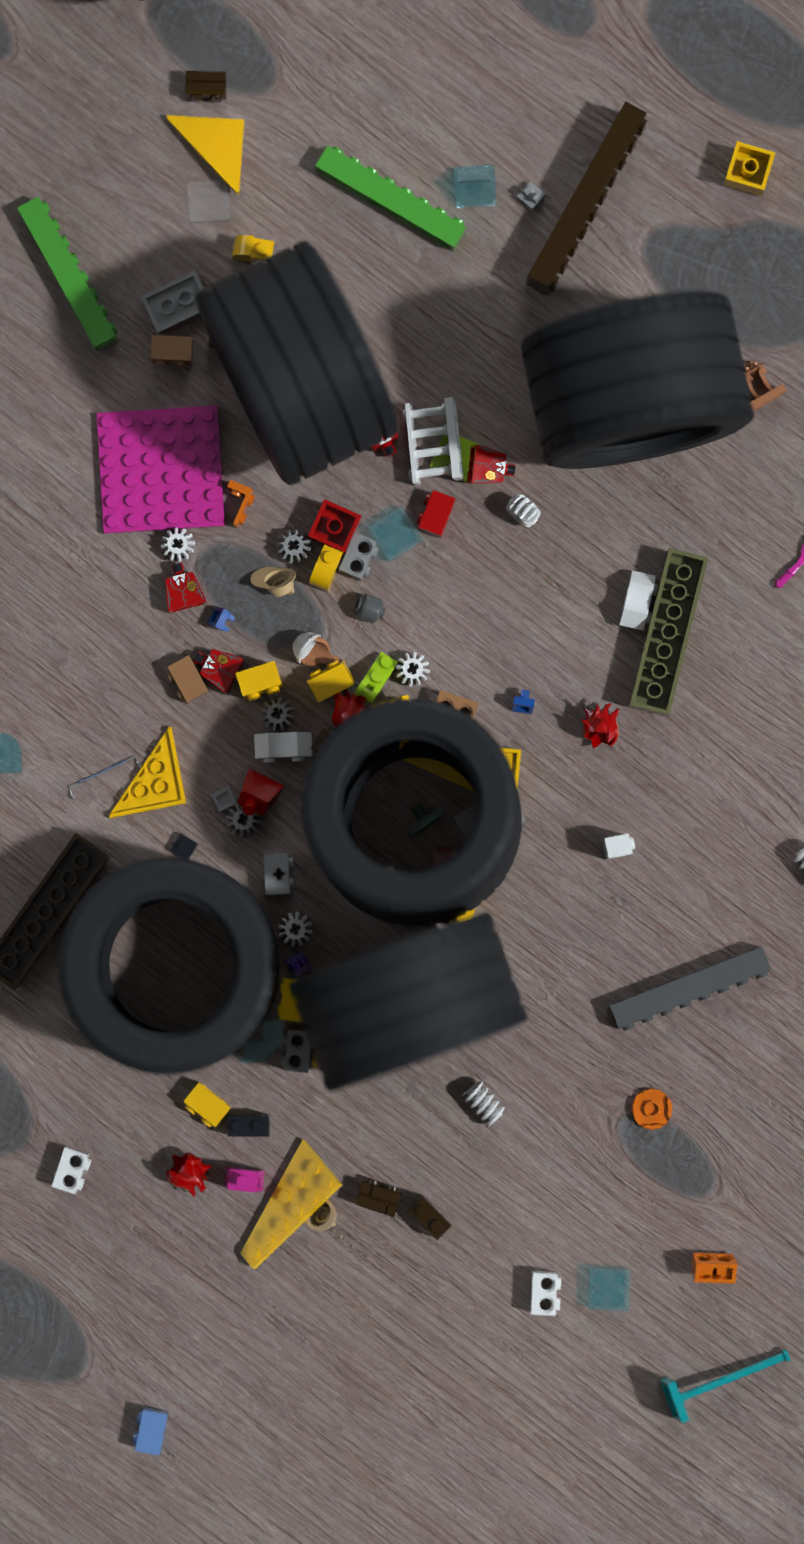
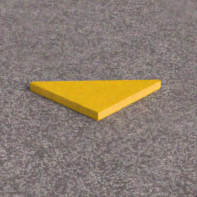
(217, 142)
(156, 783)

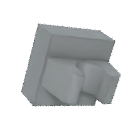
(531, 196)

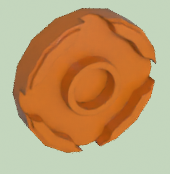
(651, 1109)

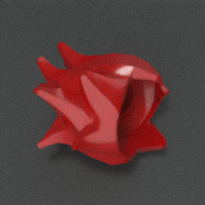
(346, 707)
(601, 726)
(188, 1172)

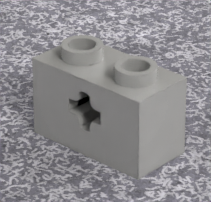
(272, 884)

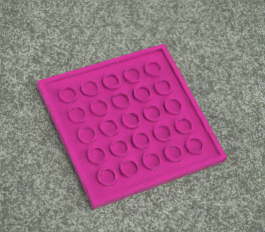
(160, 469)

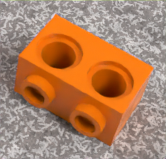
(713, 1268)

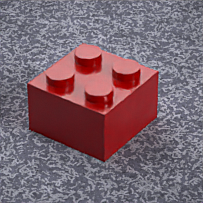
(334, 526)

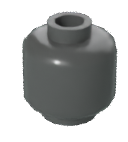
(369, 608)

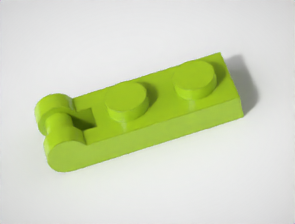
(376, 677)

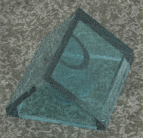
(474, 186)

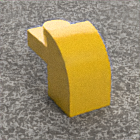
(248, 248)
(325, 568)

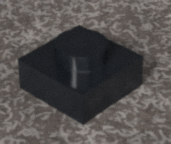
(184, 847)

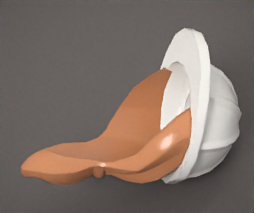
(312, 650)

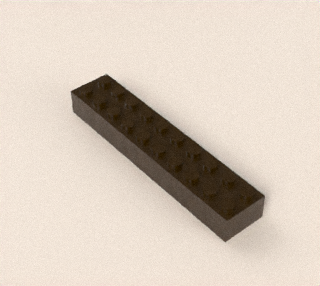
(584, 202)

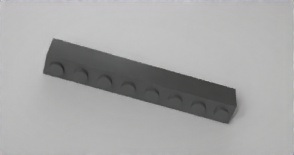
(690, 987)

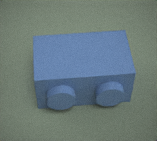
(151, 1431)

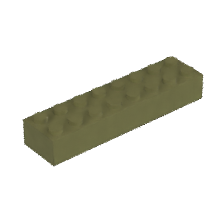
(668, 632)

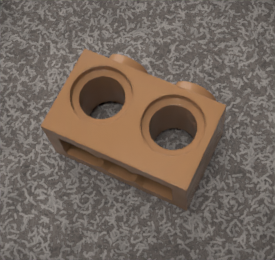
(458, 702)

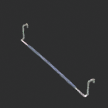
(103, 771)

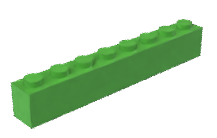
(391, 198)
(67, 273)

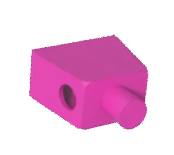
(244, 1179)

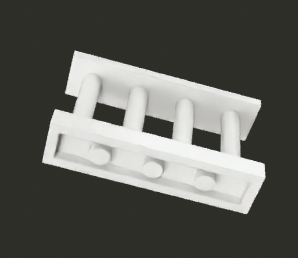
(452, 449)

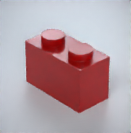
(436, 513)

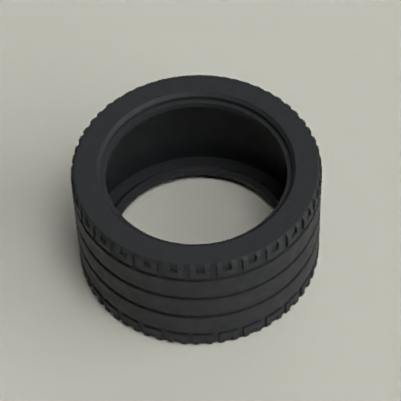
(408, 1002)

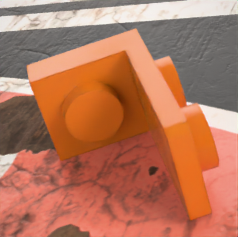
(239, 490)

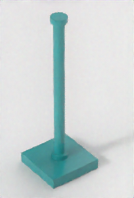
(676, 1398)

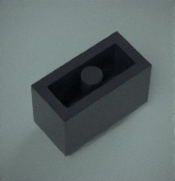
(248, 1125)

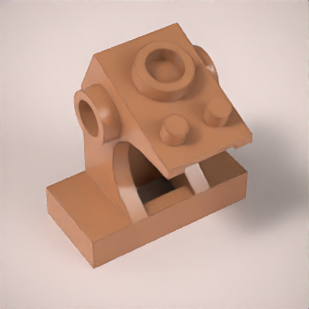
(766, 394)

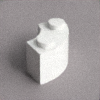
(637, 600)
(283, 745)

